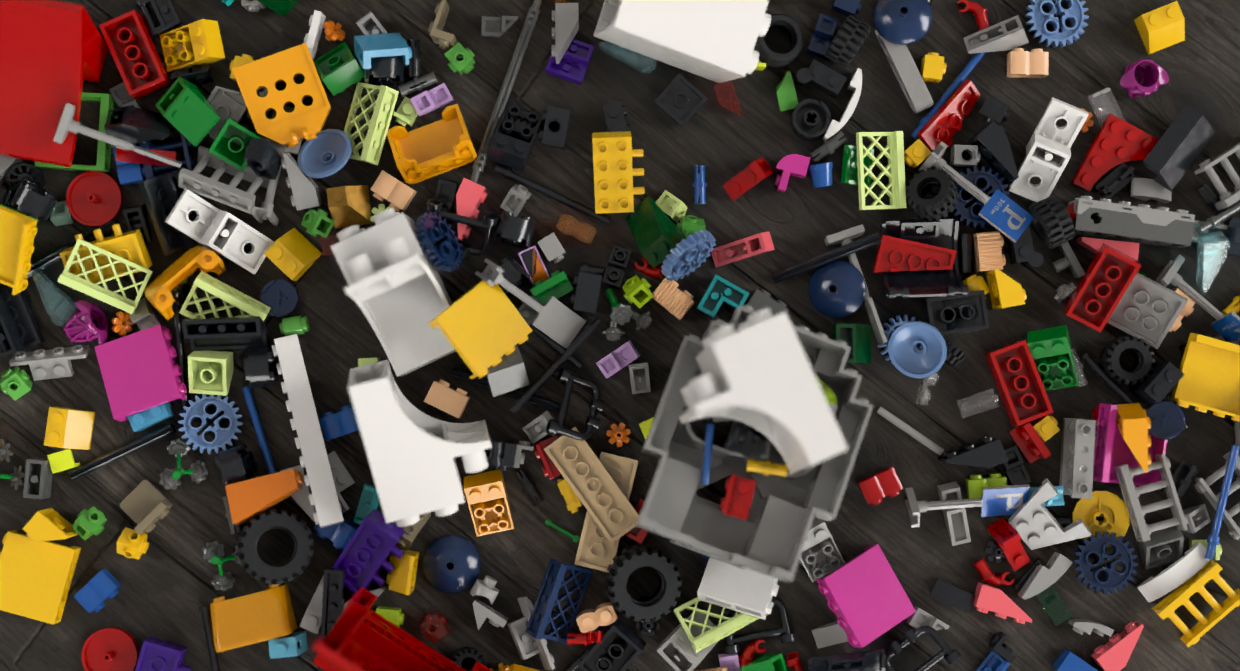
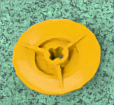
(1111, 509)

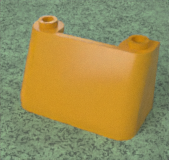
(433, 147)
(196, 258)
(252, 618)

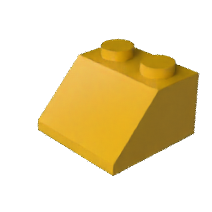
(1161, 27)
(293, 254)
(1004, 290)
(69, 428)
(48, 526)
(404, 573)

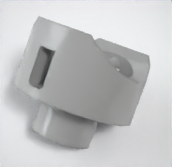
(485, 588)

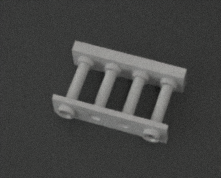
(219, 191)
(1227, 198)
(1077, 457)
(1203, 487)
(1137, 511)

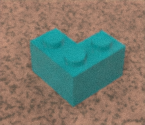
(718, 292)

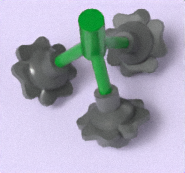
(622, 314)
(171, 477)
(212, 553)

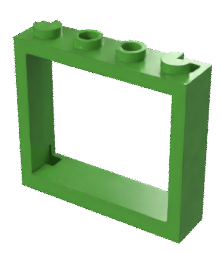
(103, 149)

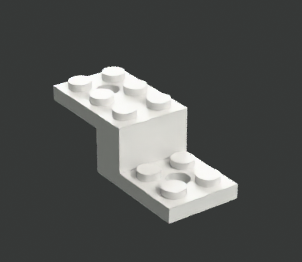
(1048, 150)
(219, 231)

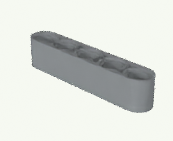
(907, 74)

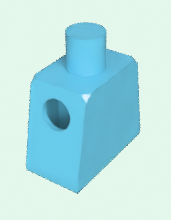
(288, 645)

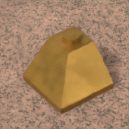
(349, 205)

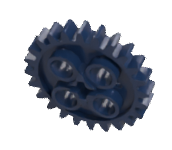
(988, 180)
(430, 230)
(1112, 578)

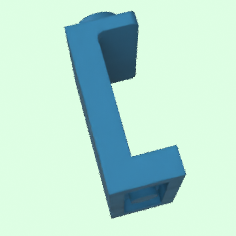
(381, 46)

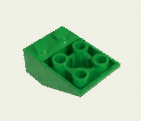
(188, 110)
(1053, 357)

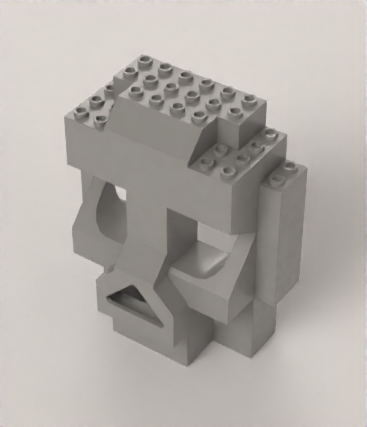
(780, 506)

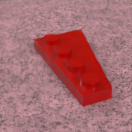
(949, 117)
(906, 255)

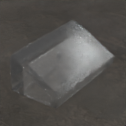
(1104, 103)

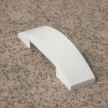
(855, 85)
(1174, 574)

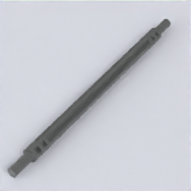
(506, 88)

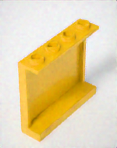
(16, 248)
(482, 327)
(1210, 377)
(35, 577)

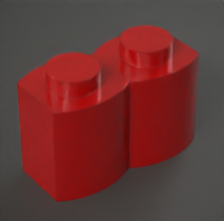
(880, 485)

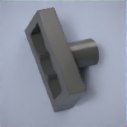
(1068, 260)

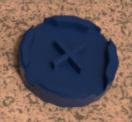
(280, 296)
(1167, 421)

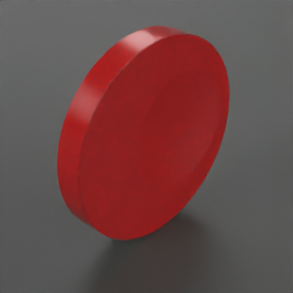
(94, 198)
(110, 651)

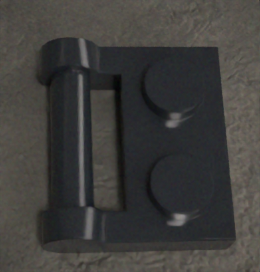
(165, 13)
(753, 443)

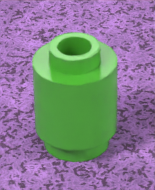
(294, 325)

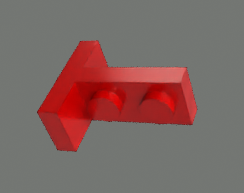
(748, 178)
(1009, 542)

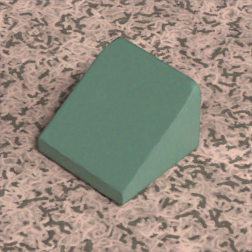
(60, 214)

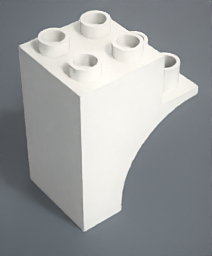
(693, 35)
(395, 289)
(768, 384)
(410, 450)

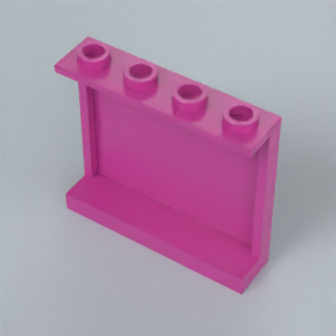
(140, 371)
(1112, 450)
(866, 596)

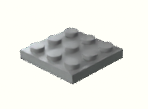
(1147, 310)

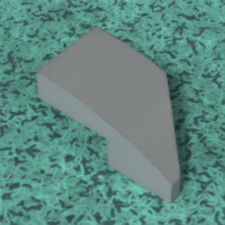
(922, 618)

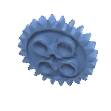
(1039, 19)
(688, 255)
(222, 435)

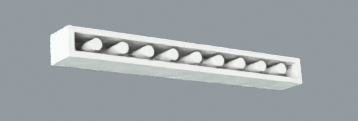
(308, 430)

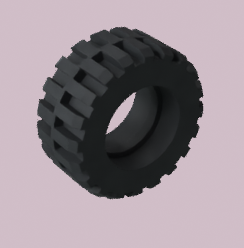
(275, 573)
(660, 600)

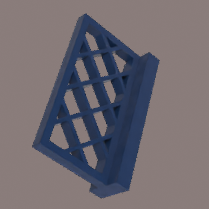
(548, 598)

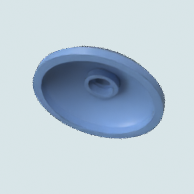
(325, 154)
(909, 357)

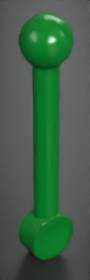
(576, 538)

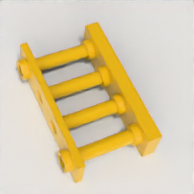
(1182, 594)

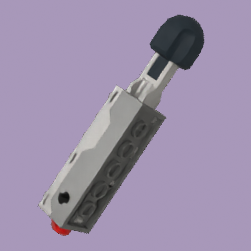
(1144, 224)

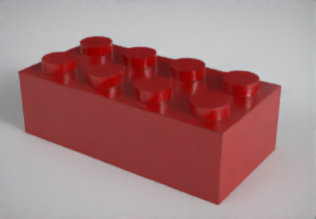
(135, 54)
(1102, 287)
(1018, 383)

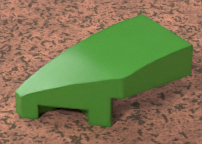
(786, 93)

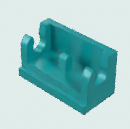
(368, 501)

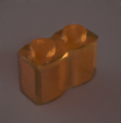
(572, 227)

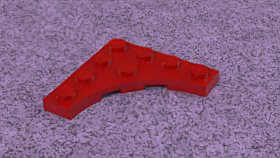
(1113, 145)

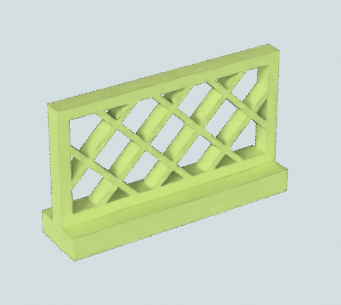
(377, 125)
(894, 170)
(97, 291)
(227, 295)
(714, 633)

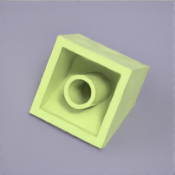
(210, 372)

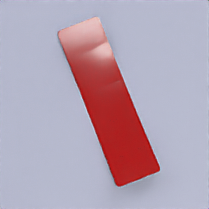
(134, 157)

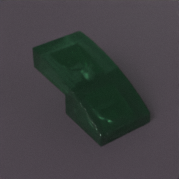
(1053, 606)

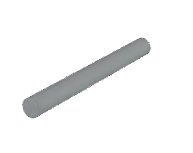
(909, 430)

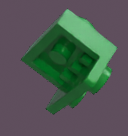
(849, 166)
(556, 286)

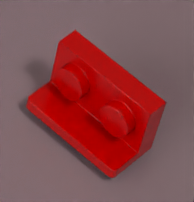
(1029, 442)
(549, 467)
(738, 497)

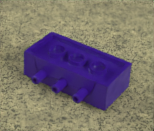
(369, 551)
(161, 656)

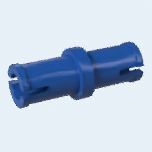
(699, 185)

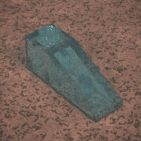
(629, 57)
(1211, 255)
(55, 300)

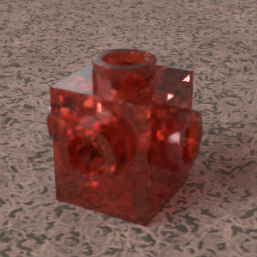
(429, 631)

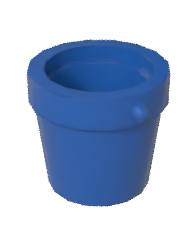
(821, 174)

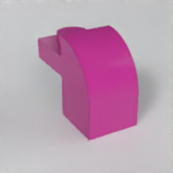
(790, 165)

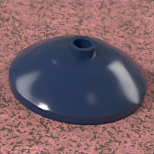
(900, 27)
(849, 292)
(459, 552)

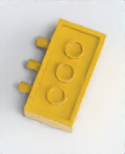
(614, 172)
(126, 245)

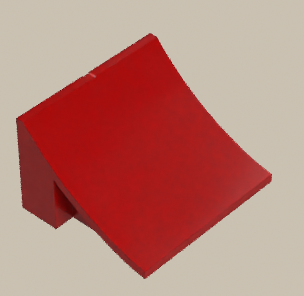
(43, 63)
(372, 643)

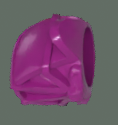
(1143, 78)
(82, 326)

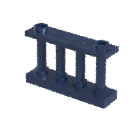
(153, 170)

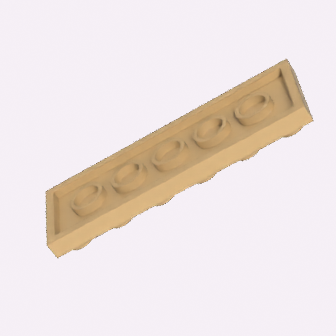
(593, 486)
(594, 547)

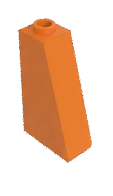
(258, 494)

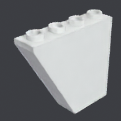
(737, 589)

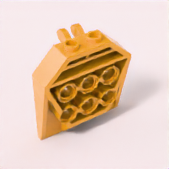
(284, 66)

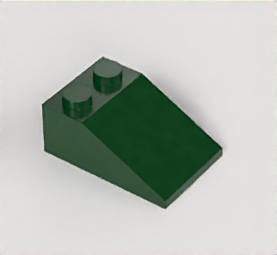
(653, 231)

